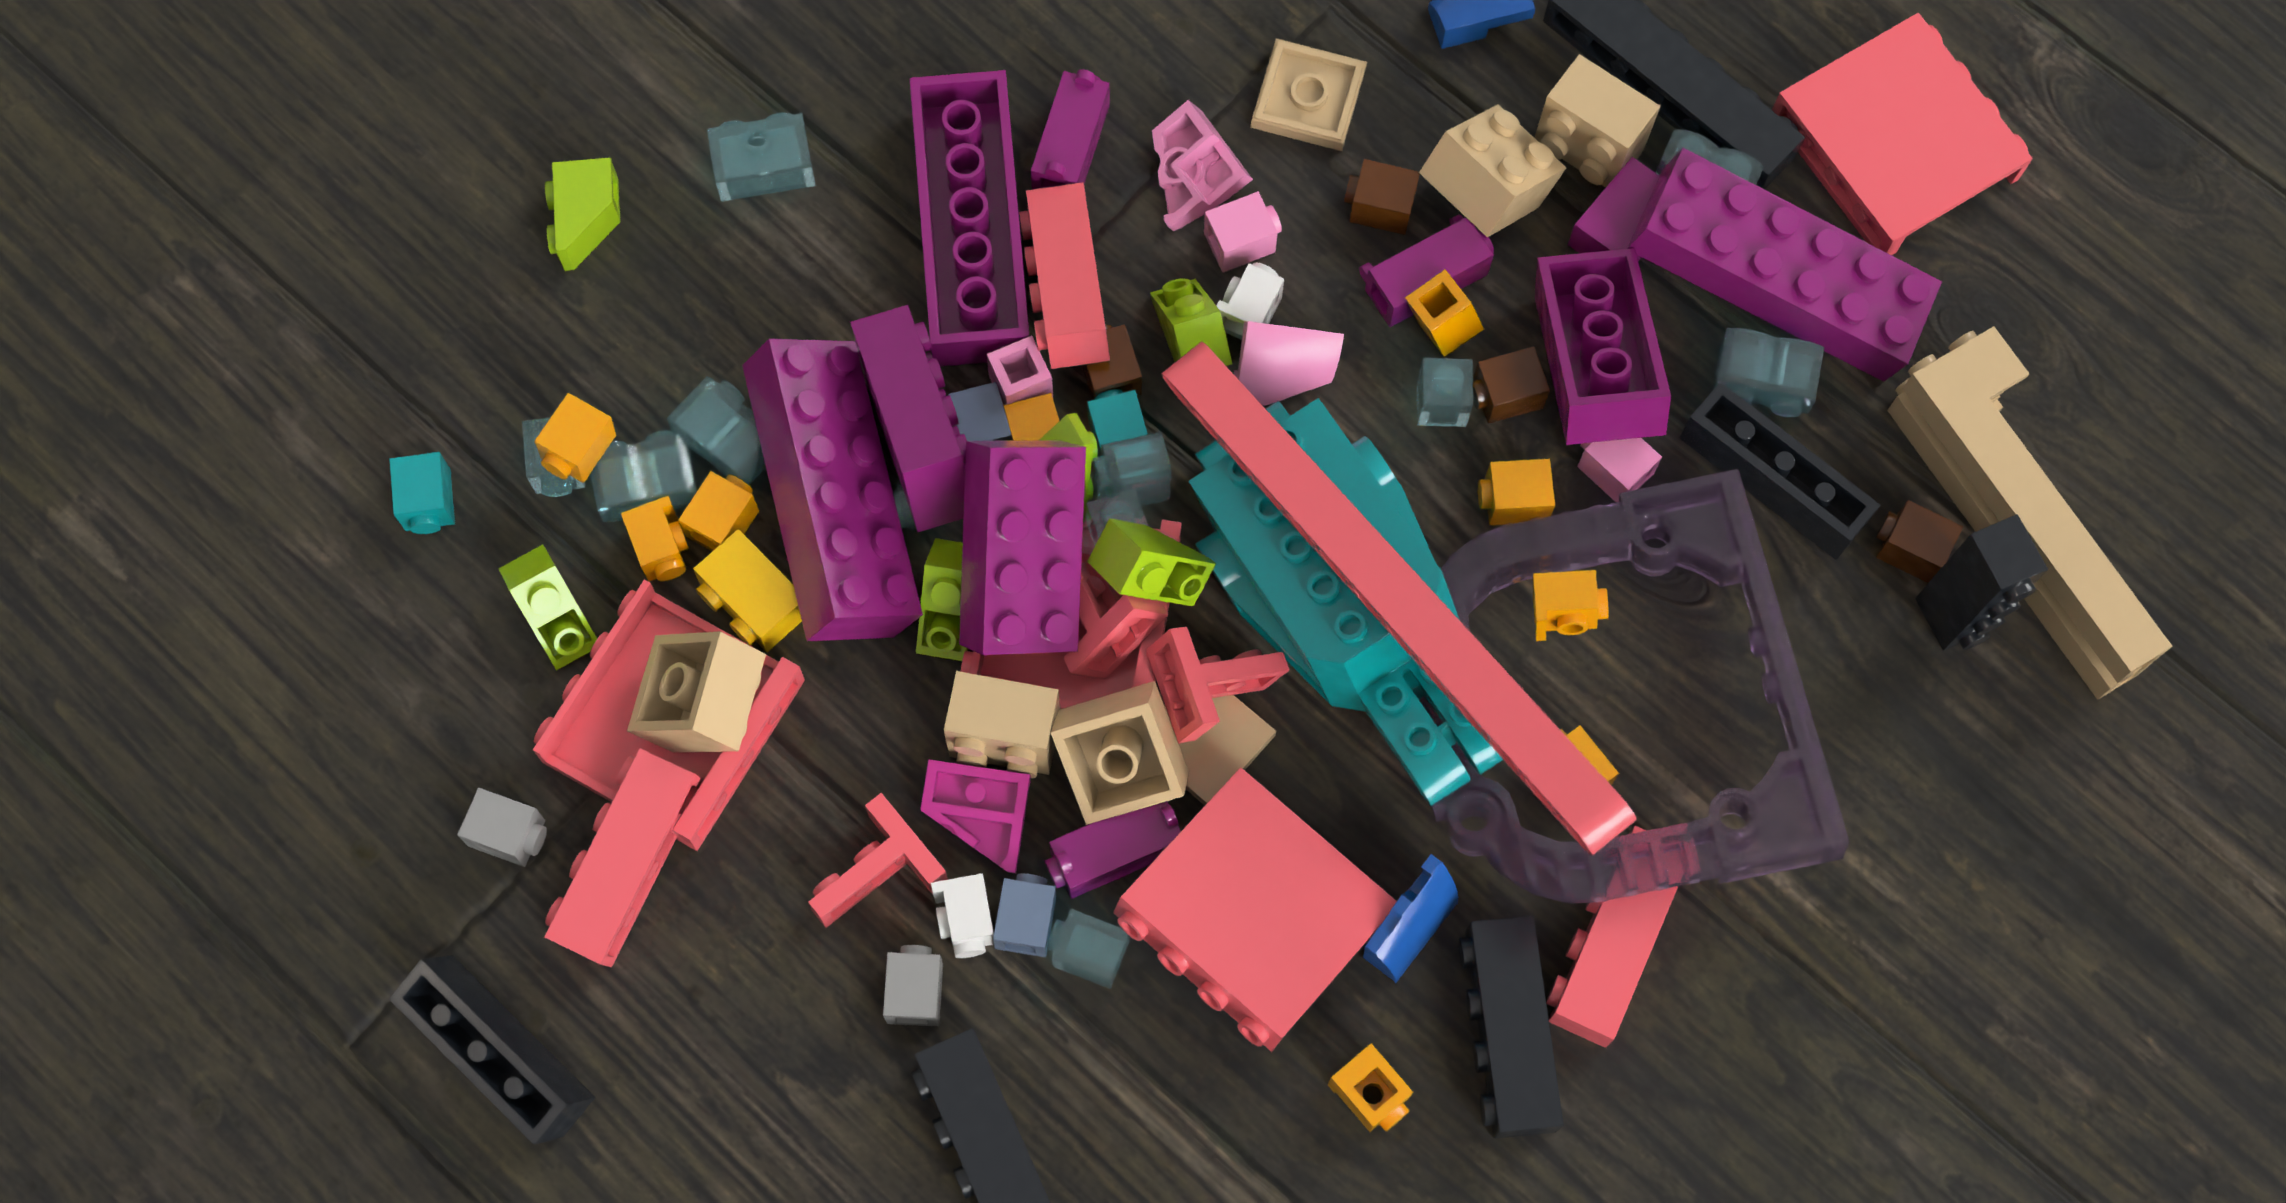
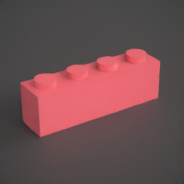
(1066, 276)
(622, 859)
(1607, 963)

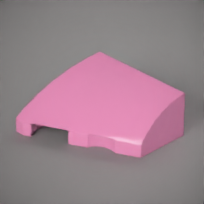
(1194, 166)
(1286, 360)

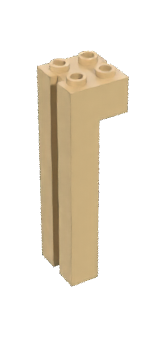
(1957, 429)

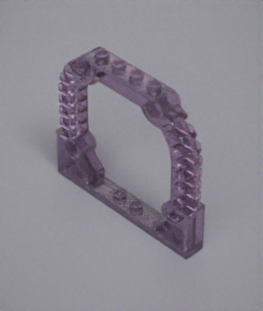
(1787, 814)

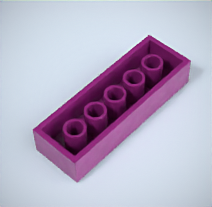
(968, 215)
(1784, 265)
(831, 490)

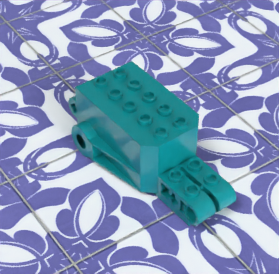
(1316, 618)

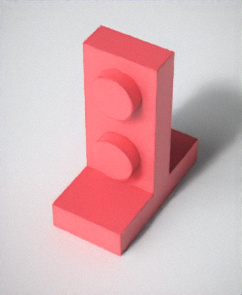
(1112, 624)
(1191, 683)
(876, 864)

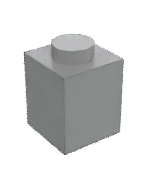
(503, 827)
(913, 987)

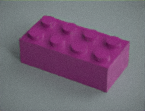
(1601, 346)
(914, 414)
(1022, 546)

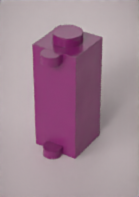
(1071, 130)
(1458, 249)
(1111, 848)

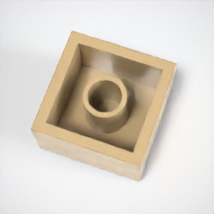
(1595, 121)
(1492, 170)
(697, 692)
(1001, 723)
(1120, 753)

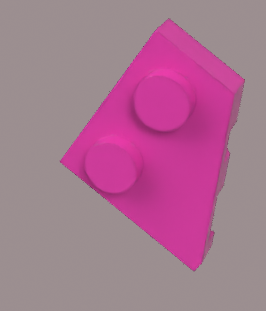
(979, 807)

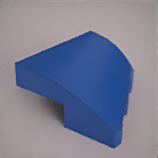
(1469, 20)
(1412, 920)

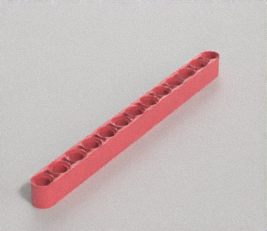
(1401, 601)

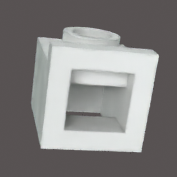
(1251, 298)
(966, 914)

